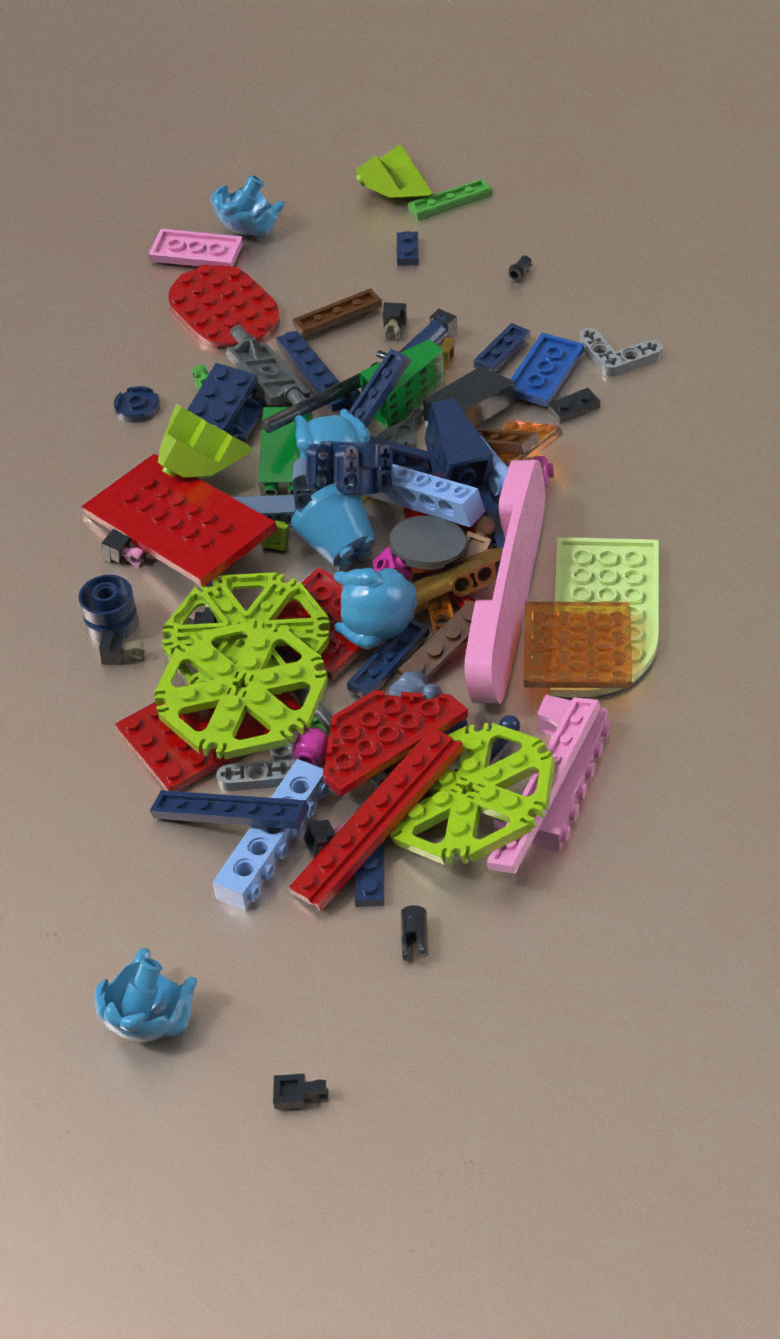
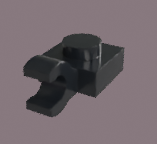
(293, 1090)

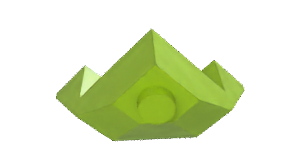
(393, 175)
(196, 447)

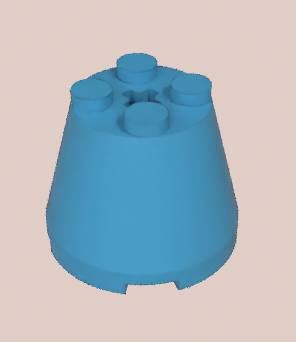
(336, 527)

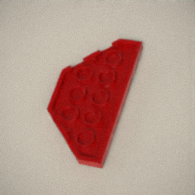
(381, 732)

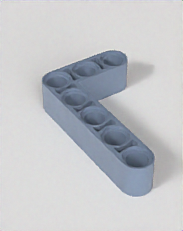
(283, 506)

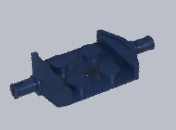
(247, 417)

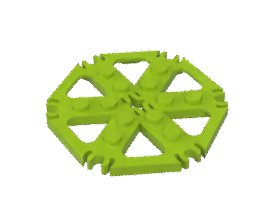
(230, 612)
(254, 698)
(488, 797)

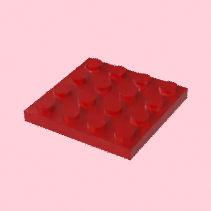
(327, 594)

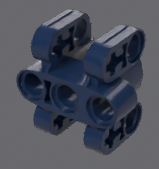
(350, 465)

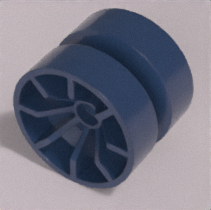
(108, 605)

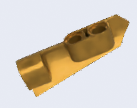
(467, 570)

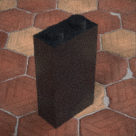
(477, 393)

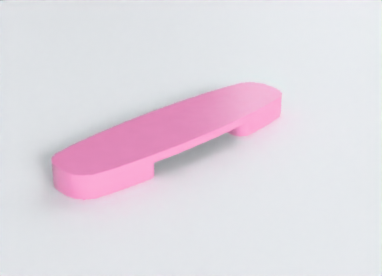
(499, 621)

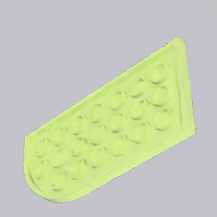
(613, 573)

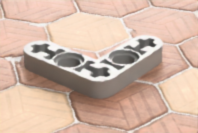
(645, 352)
(276, 765)

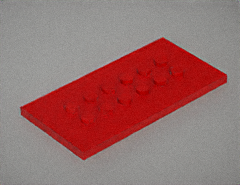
(180, 520)

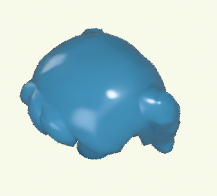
(246, 210)
(329, 428)
(374, 605)
(143, 1002)

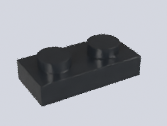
(574, 405)

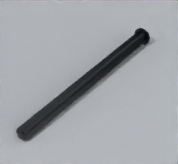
(312, 403)

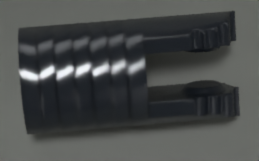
(414, 931)

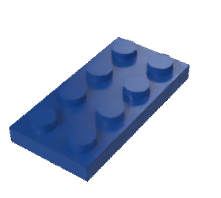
(546, 368)

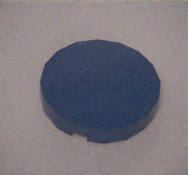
(136, 404)

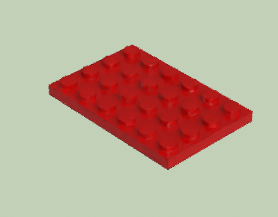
(169, 756)

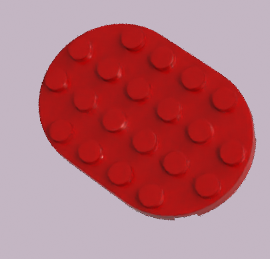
(217, 299)

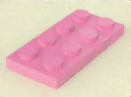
(195, 248)

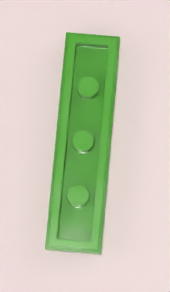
(450, 199)

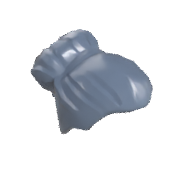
(417, 683)

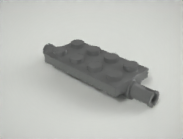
(275, 380)

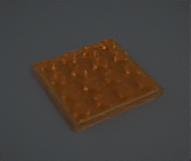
(577, 645)

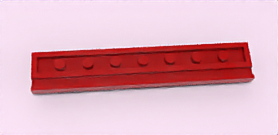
(376, 819)

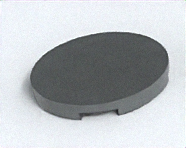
(427, 542)

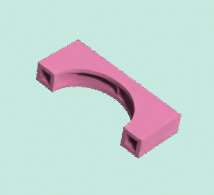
(565, 806)

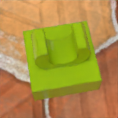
(279, 538)

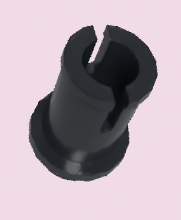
(518, 270)

